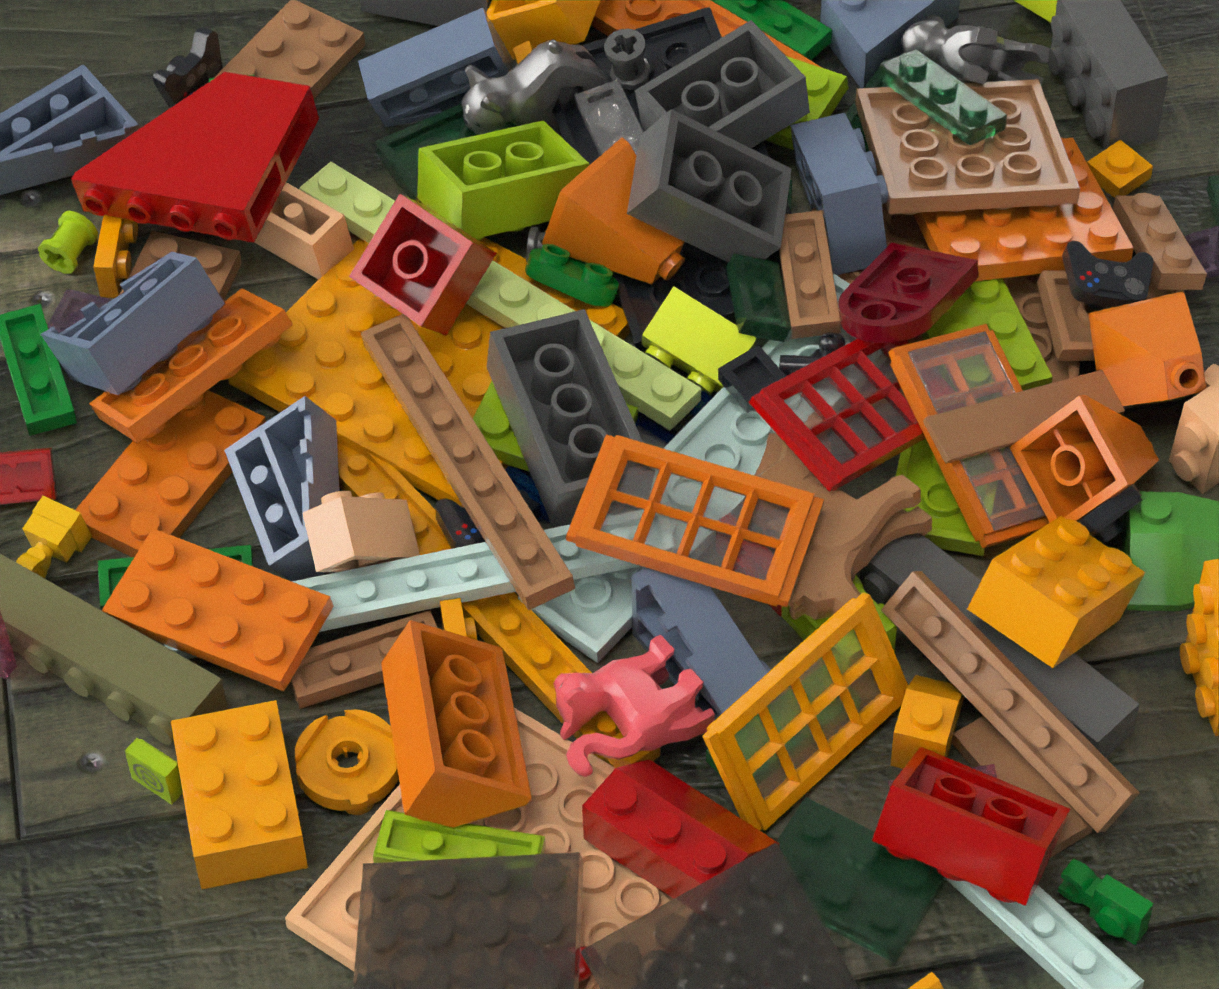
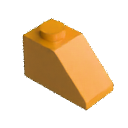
(926, 719)

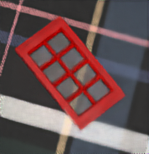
(842, 412)

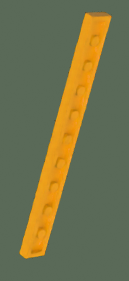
(500, 620)

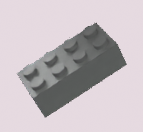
(558, 403)

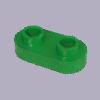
(583, 281)

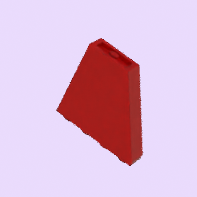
(206, 161)

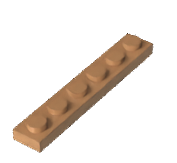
(1010, 702)

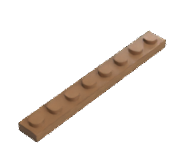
(468, 463)

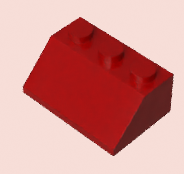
(970, 826)
(666, 828)

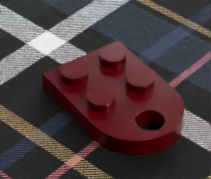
(904, 293)

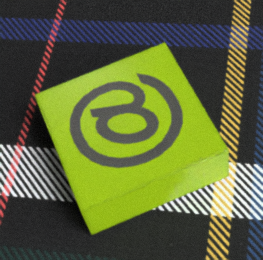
(154, 770)

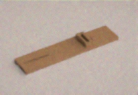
(1010, 417)

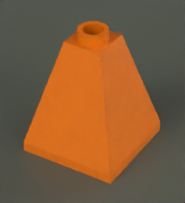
(595, 226)
(1148, 349)
(1082, 458)

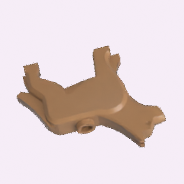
(846, 530)

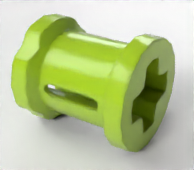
(68, 242)

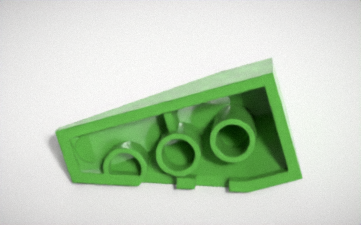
(1170, 540)

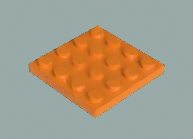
(1031, 237)

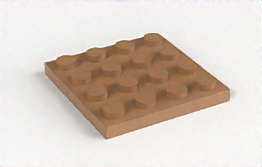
(937, 171)

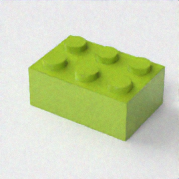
(497, 178)

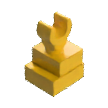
(52, 532)

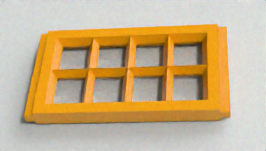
(807, 713)

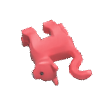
(635, 702)

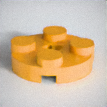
(347, 788)

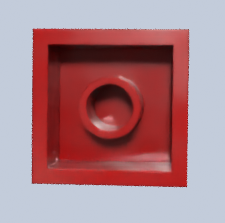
(422, 265)

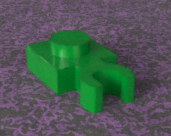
(1111, 903)

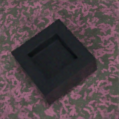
(748, 375)

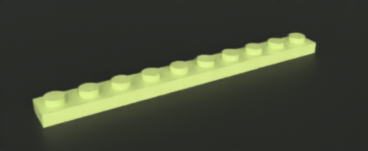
(514, 301)

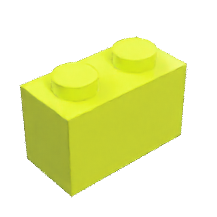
(694, 339)

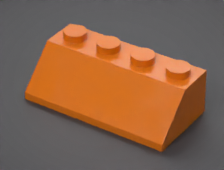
(453, 727)

